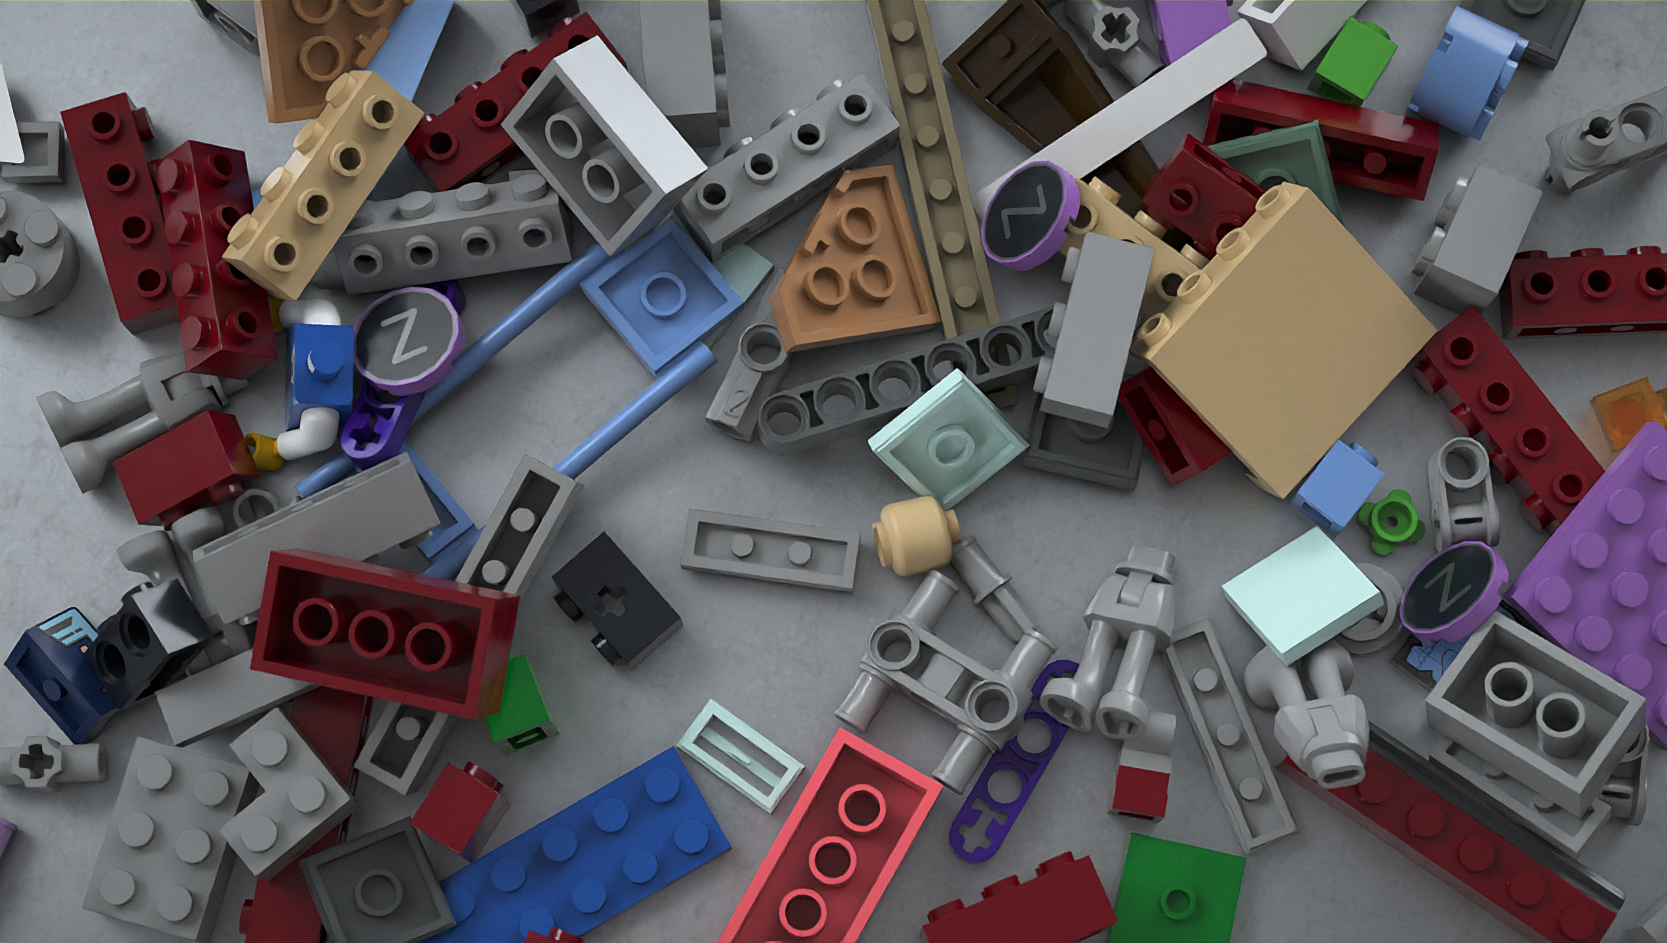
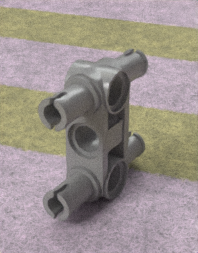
(1597, 147)
(946, 681)

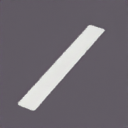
(1146, 106)

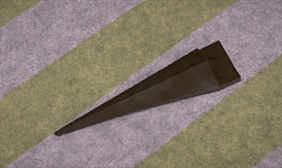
(1041, 87)

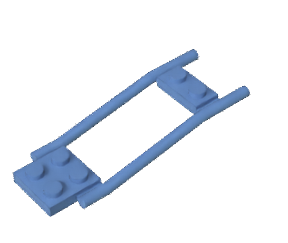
(657, 299)

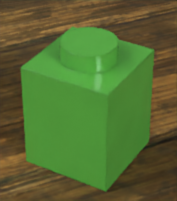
(1353, 63)

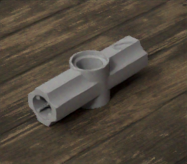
(748, 382)

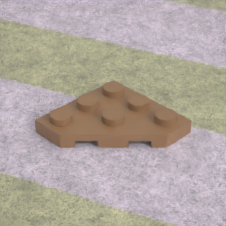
(314, 43)
(855, 269)

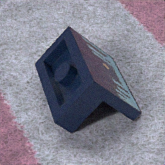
(59, 677)

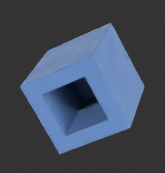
(1338, 486)

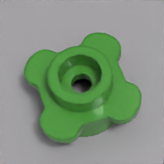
(1398, 506)

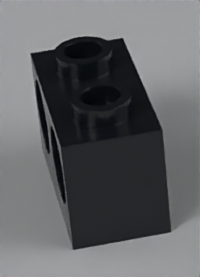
(147, 642)

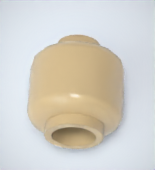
(915, 535)

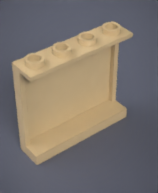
(1284, 337)

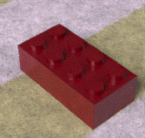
(385, 633)

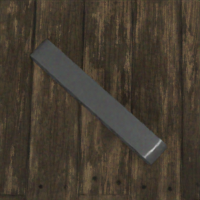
(916, 370)

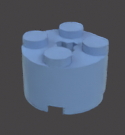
(1467, 73)

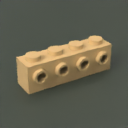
(322, 183)
(1103, 217)

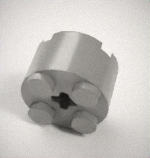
(48, 261)

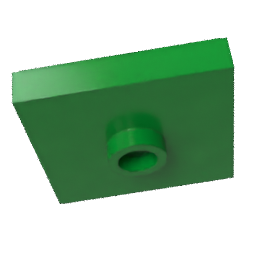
(1175, 893)

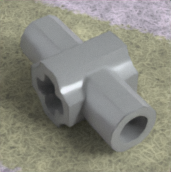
(1132, 56)
(70, 764)

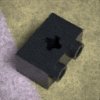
(604, 570)

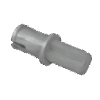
(992, 589)

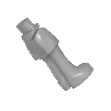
(162, 383)
(156, 557)
(1128, 610)
(1319, 735)

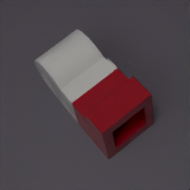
(1144, 771)

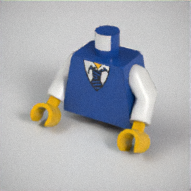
(315, 381)

